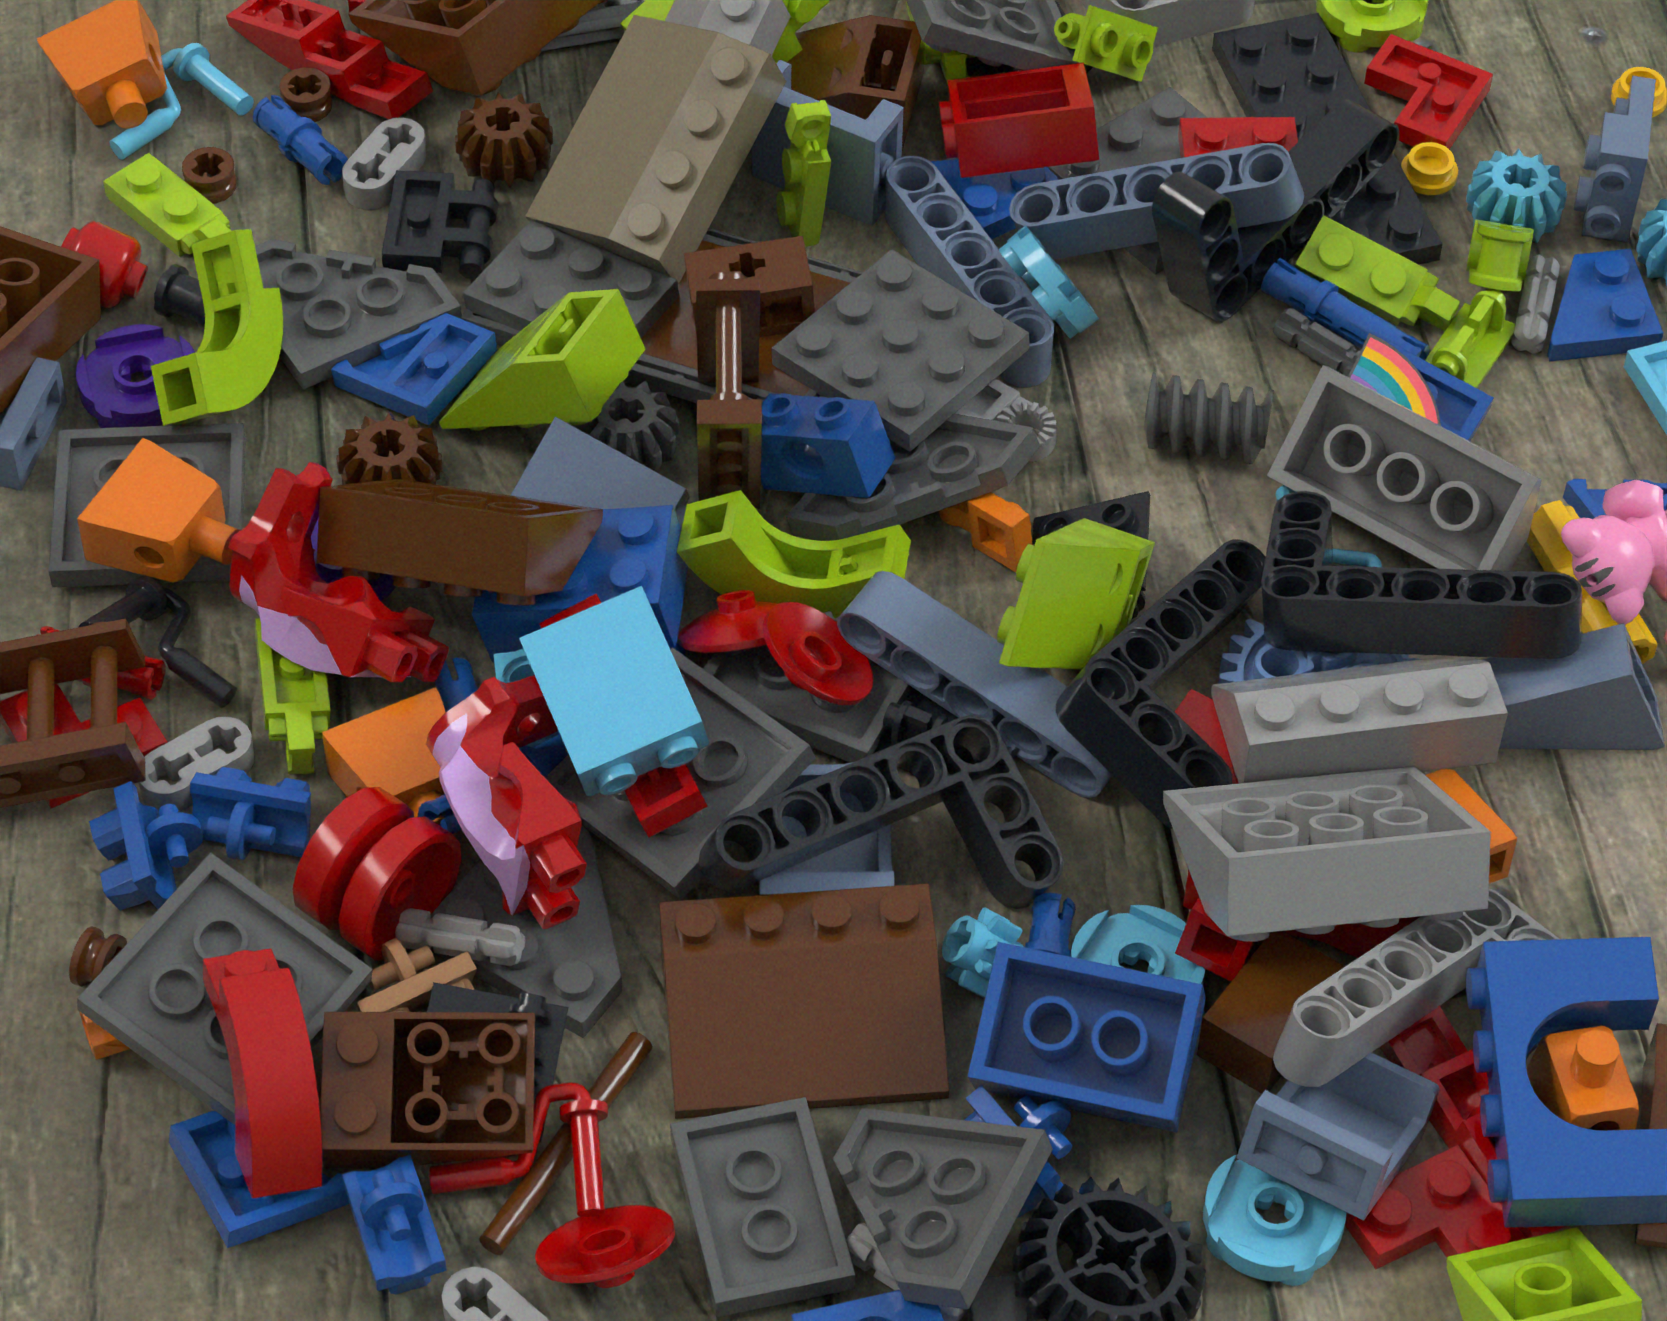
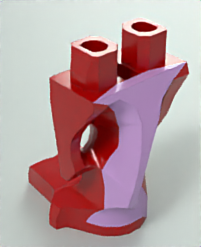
(315, 622)
(504, 803)

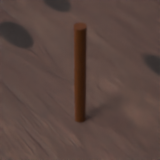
(559, 1150)

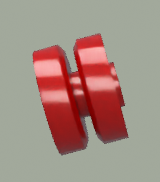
(373, 865)

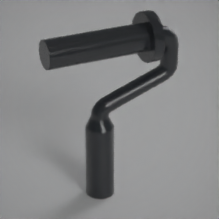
(148, 601)

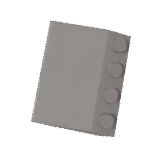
(1330, 852)

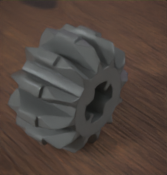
(637, 425)

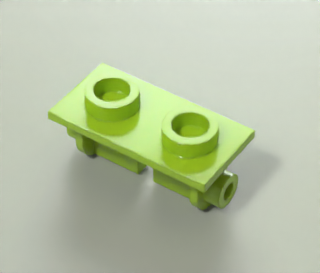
(1108, 41)
(1474, 338)

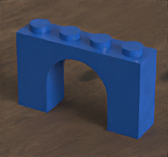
(1544, 1165)

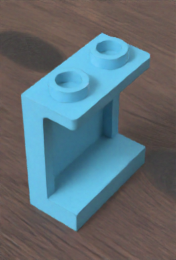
(615, 693)

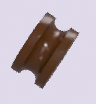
(307, 92)
(210, 161)
(93, 954)

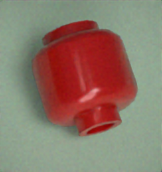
(117, 256)

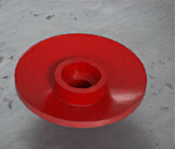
(730, 627)
(816, 654)
(605, 1246)

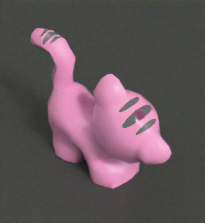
(1623, 549)

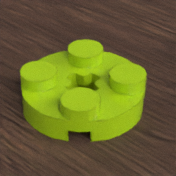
(1369, 25)

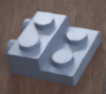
(1617, 165)

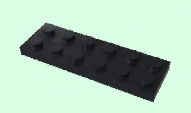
(1299, 73)

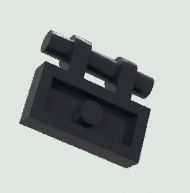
(421, 218)

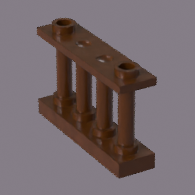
(728, 354)
(79, 760)

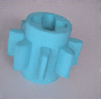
(972, 948)

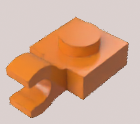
(995, 525)

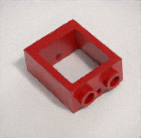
(1020, 120)

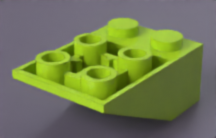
(554, 366)
(1073, 595)

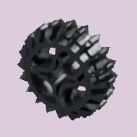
(1112, 1245)

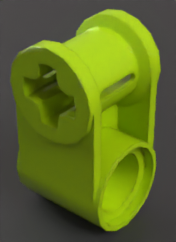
(1499, 255)

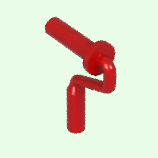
(584, 1118)

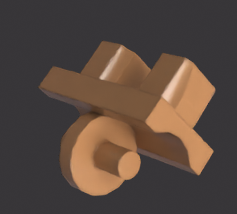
(413, 990)

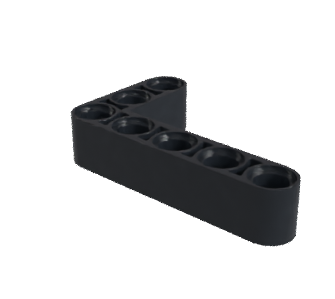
(1222, 265)
(1405, 609)
(1112, 697)
(887, 800)

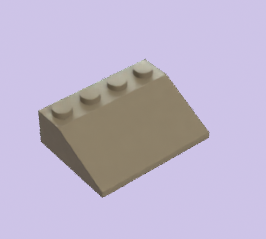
(659, 143)

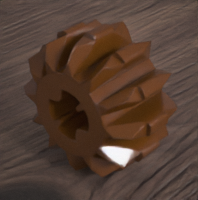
(504, 139)
(389, 452)

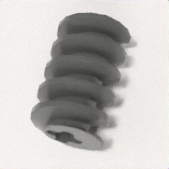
(1207, 418)

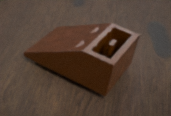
(861, 64)
(426, 1087)

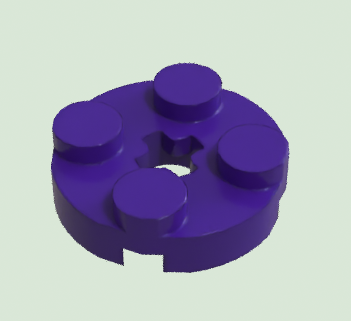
(107, 371)

